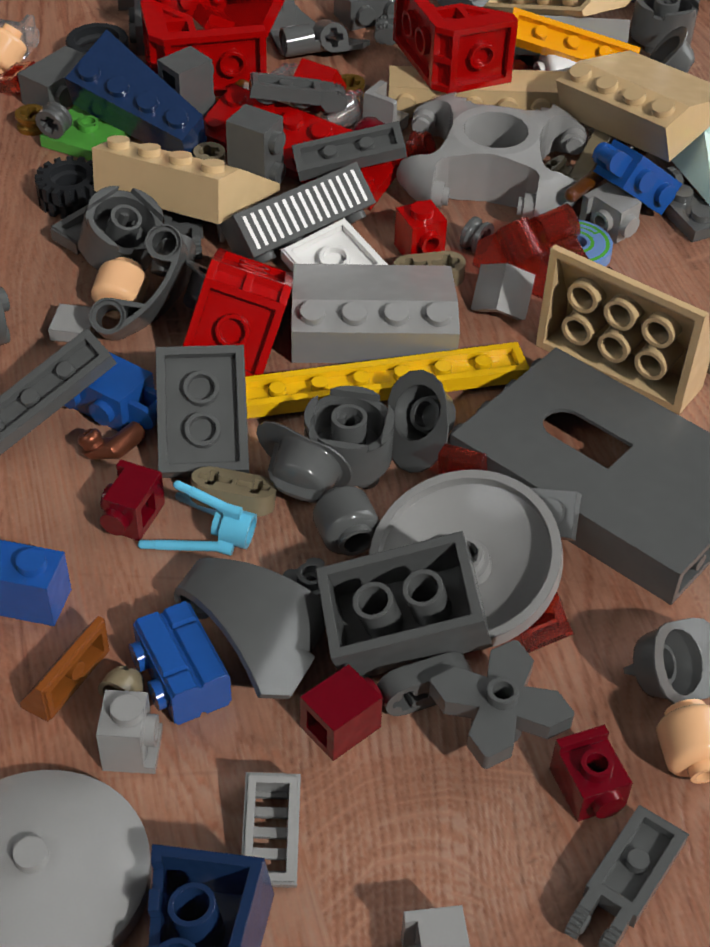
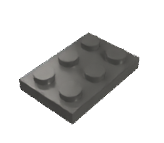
(201, 409)

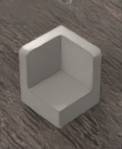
(380, 106)
(503, 290)

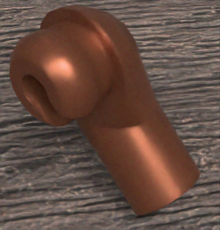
(111, 447)

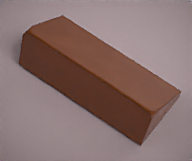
(68, 671)

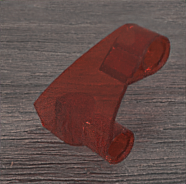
(528, 243)

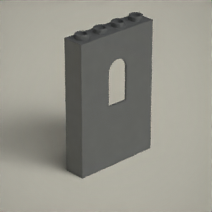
(639, 514)

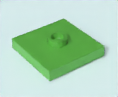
(82, 135)

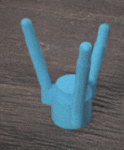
(229, 523)

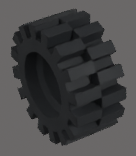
(65, 185)

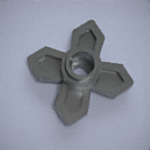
(501, 704)

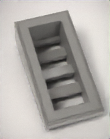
(273, 787)

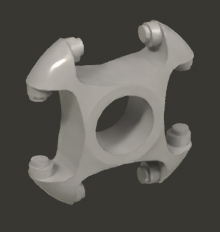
(491, 155)

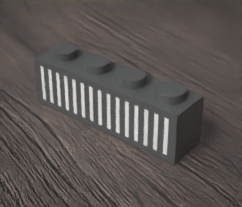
(298, 213)

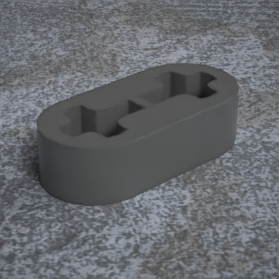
(408, 686)

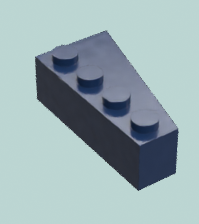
(133, 98)
(207, 898)

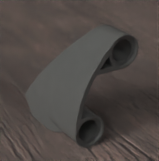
(299, 35)
(168, 255)
(262, 615)

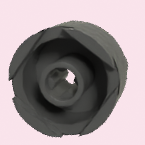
(657, 18)
(118, 225)
(357, 428)

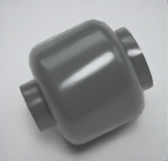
(345, 520)

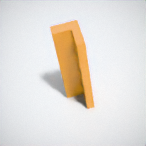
(564, 40)

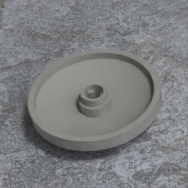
(507, 534)
(69, 862)

